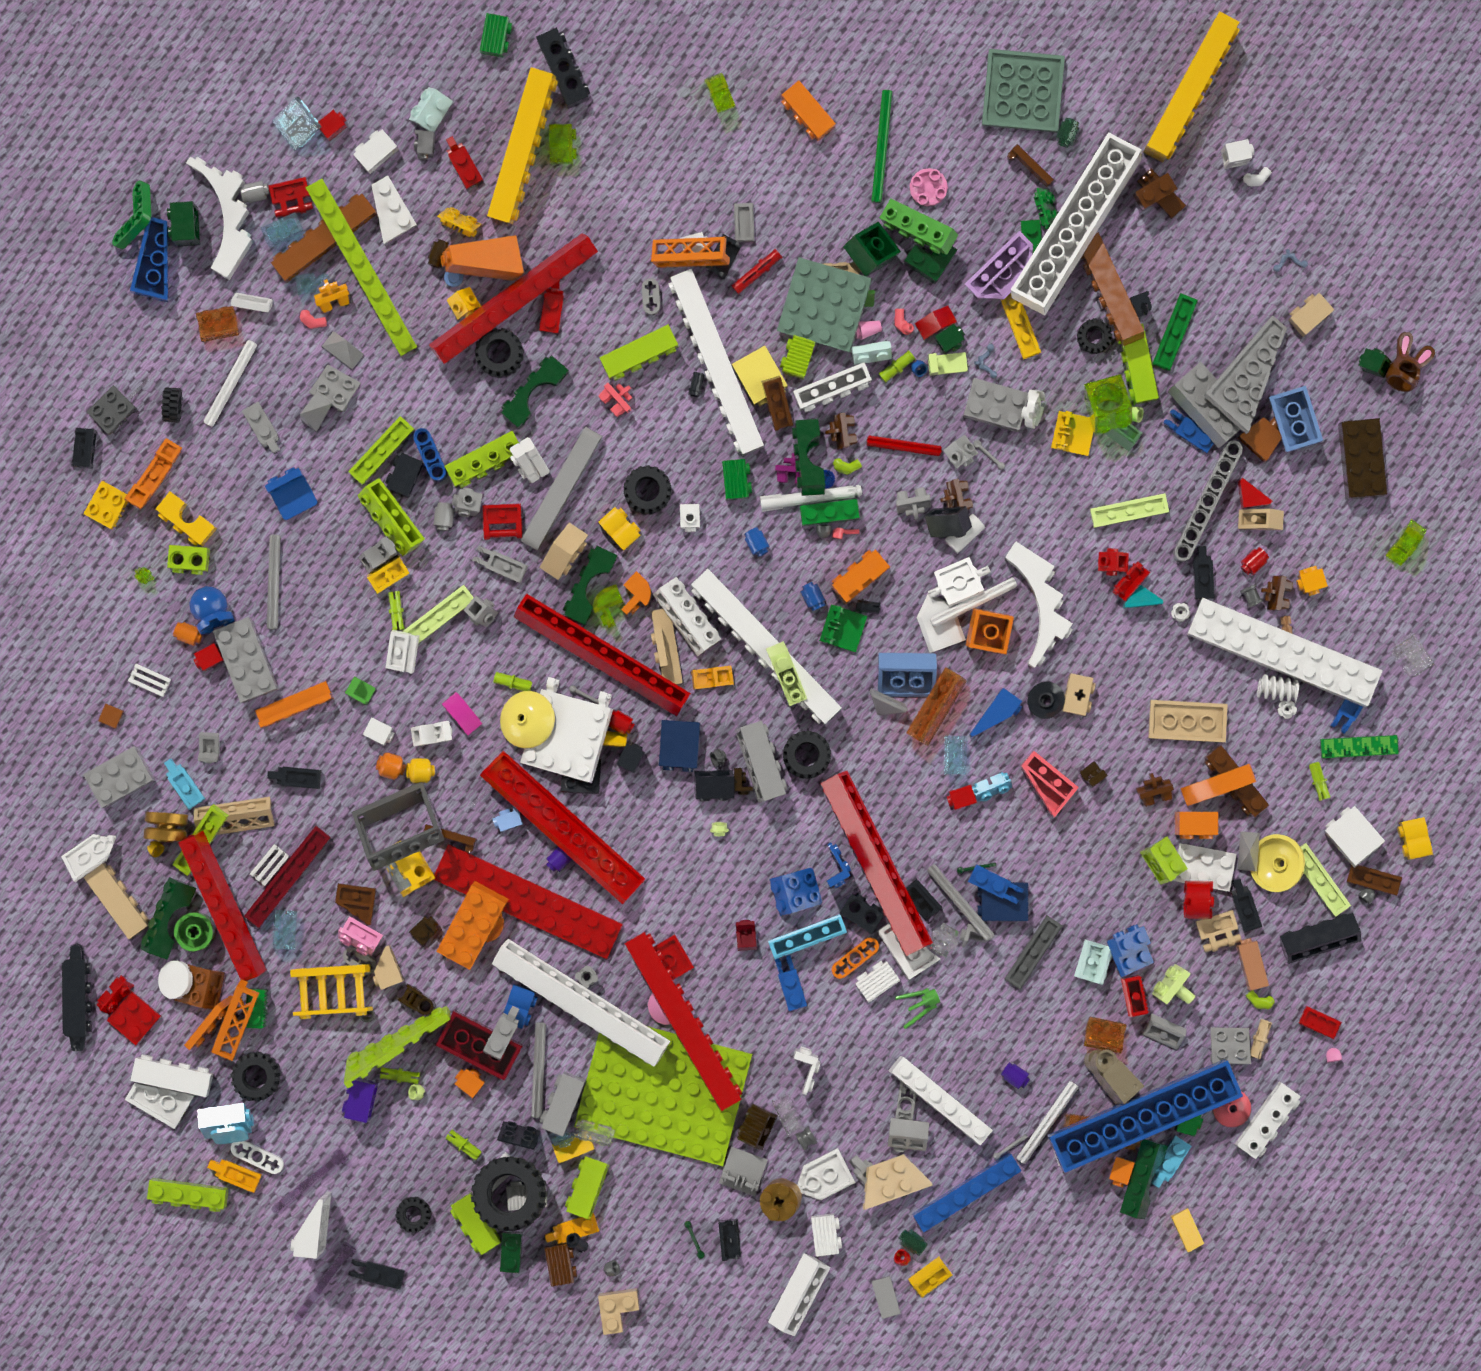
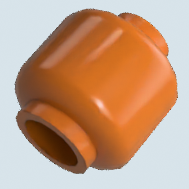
(390, 766)

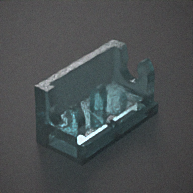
(955, 755)
(284, 929)

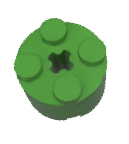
(186, 938)

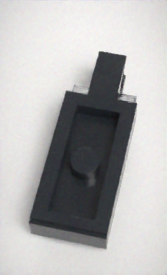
(1203, 575)
(297, 777)
(1245, 907)

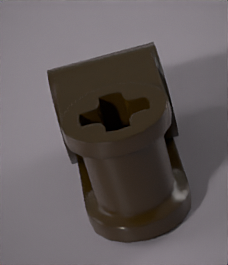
(416, 999)

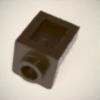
(1093, 774)
(739, 778)
(424, 929)

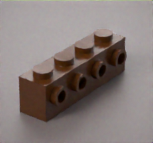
(1248, 796)

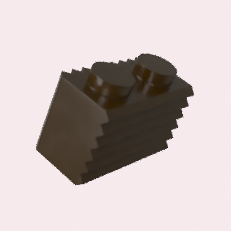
(757, 1126)

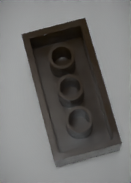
(1362, 458)

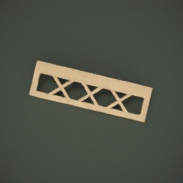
(246, 809)

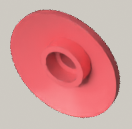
(1236, 1118)

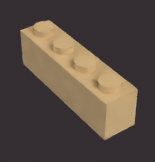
(117, 901)

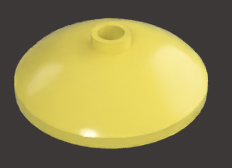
(537, 721)
(1269, 872)

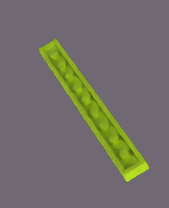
(361, 267)

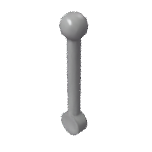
(977, 444)
(573, 689)
(997, 1156)

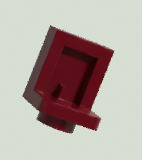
(746, 935)

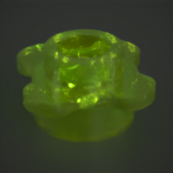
(143, 575)

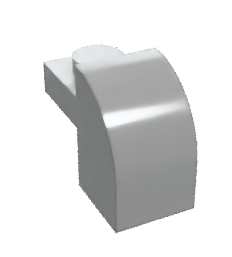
(378, 554)

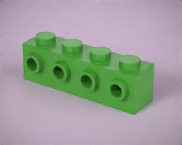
(918, 226)

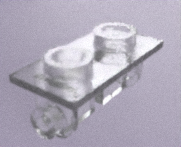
(586, 1132)

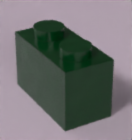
(511, 1251)

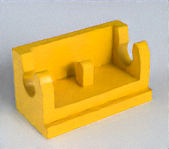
(388, 574)

